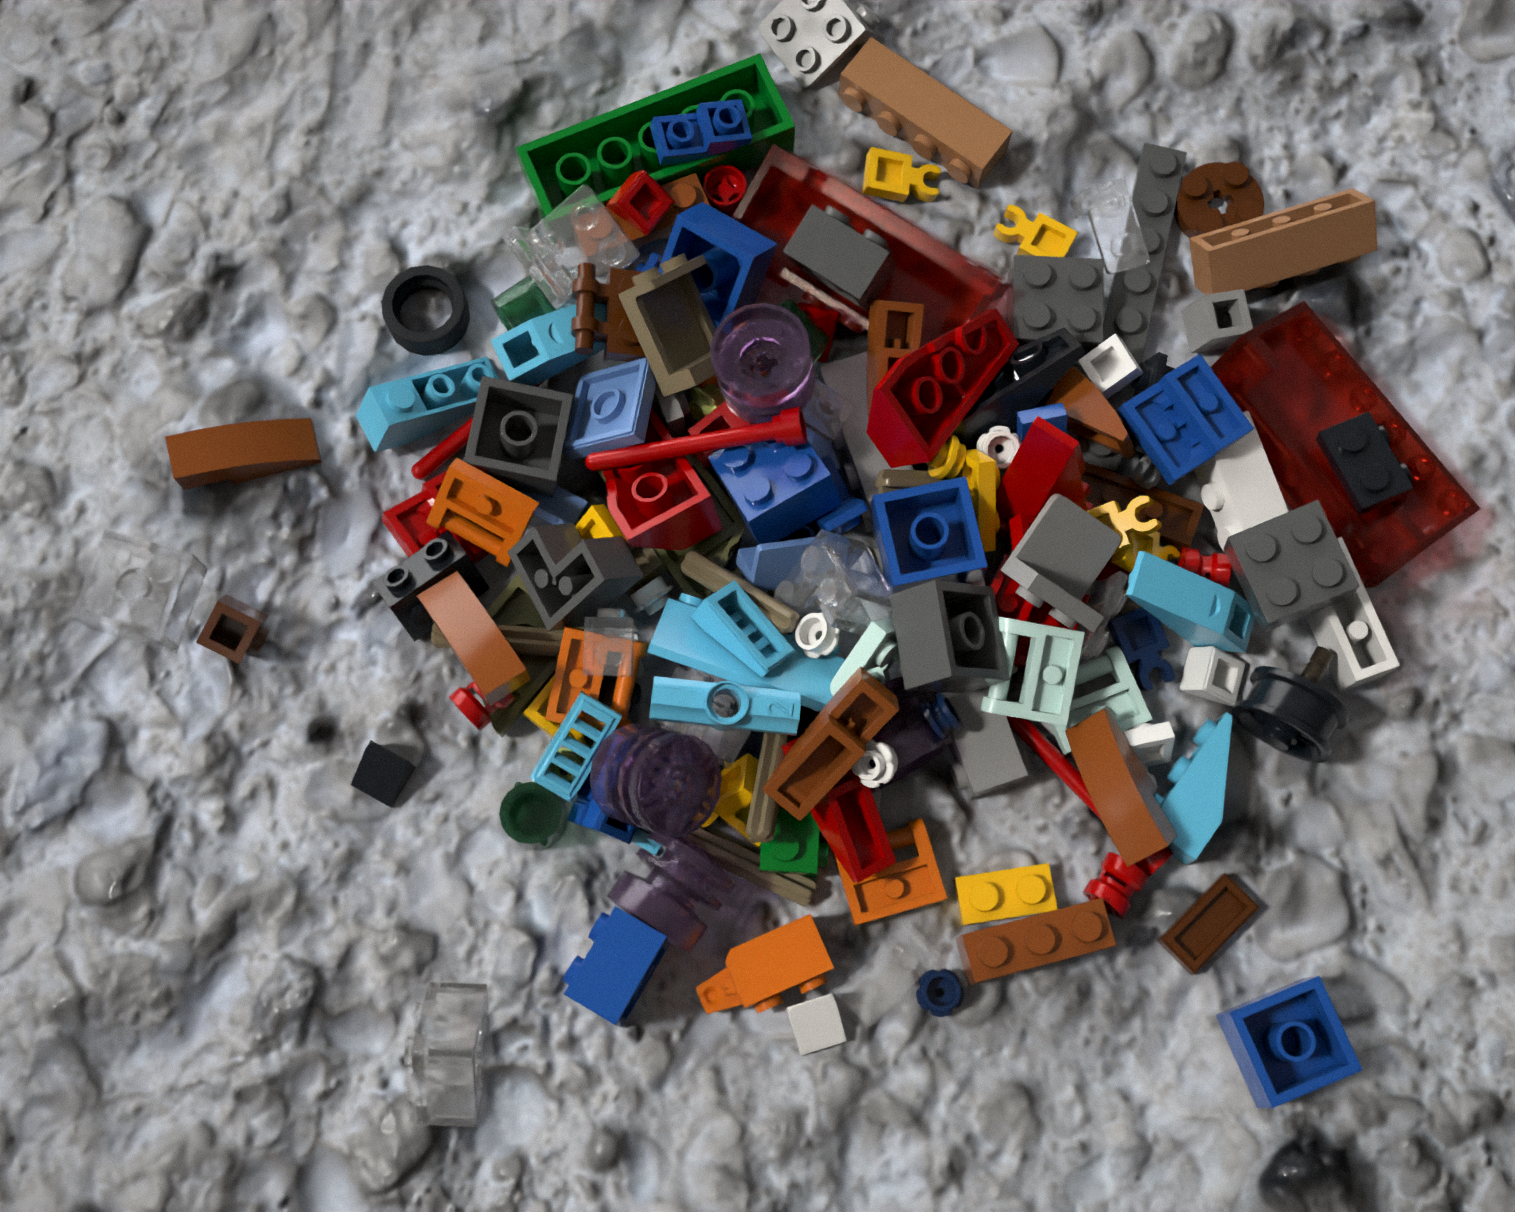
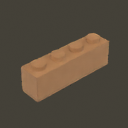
(923, 113)
(1285, 243)

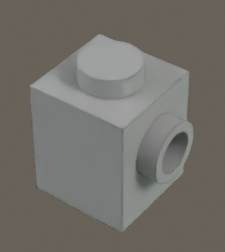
(1216, 320)

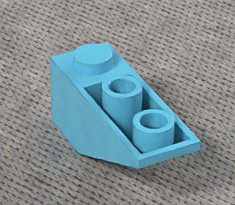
(542, 346)
(421, 403)
(1191, 604)
(1198, 790)

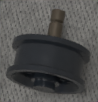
(1293, 709)

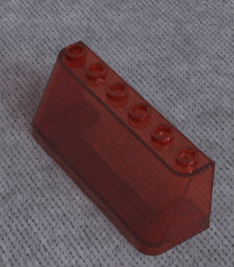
(926, 271)
(1304, 381)

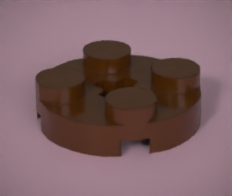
(1217, 180)

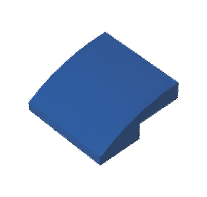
(1185, 419)

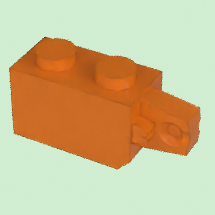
(767, 967)

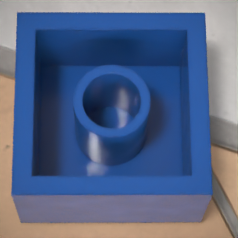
(733, 253)
(775, 486)
(928, 535)
(616, 965)
(1288, 1042)

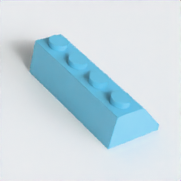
(686, 643)

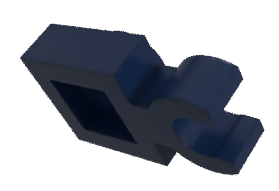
(1140, 639)

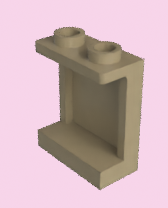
(672, 323)

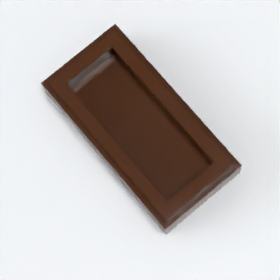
(1207, 924)

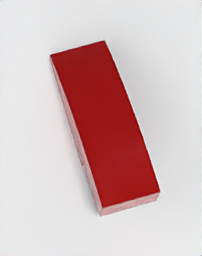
(852, 826)

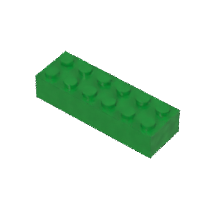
(620, 142)

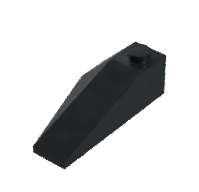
(1020, 385)

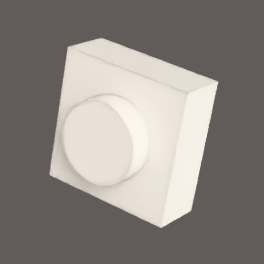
(1110, 366)
(1151, 742)

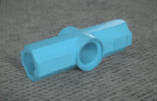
(758, 708)

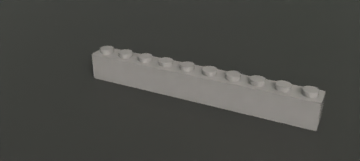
(985, 747)

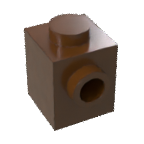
(234, 629)

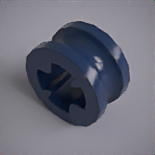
(941, 715)

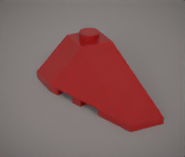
(935, 388)
(1043, 466)
(660, 500)

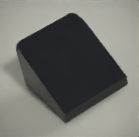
(382, 774)

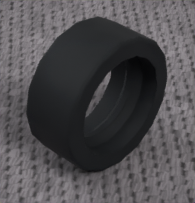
(418, 279)

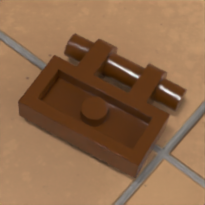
(616, 331)

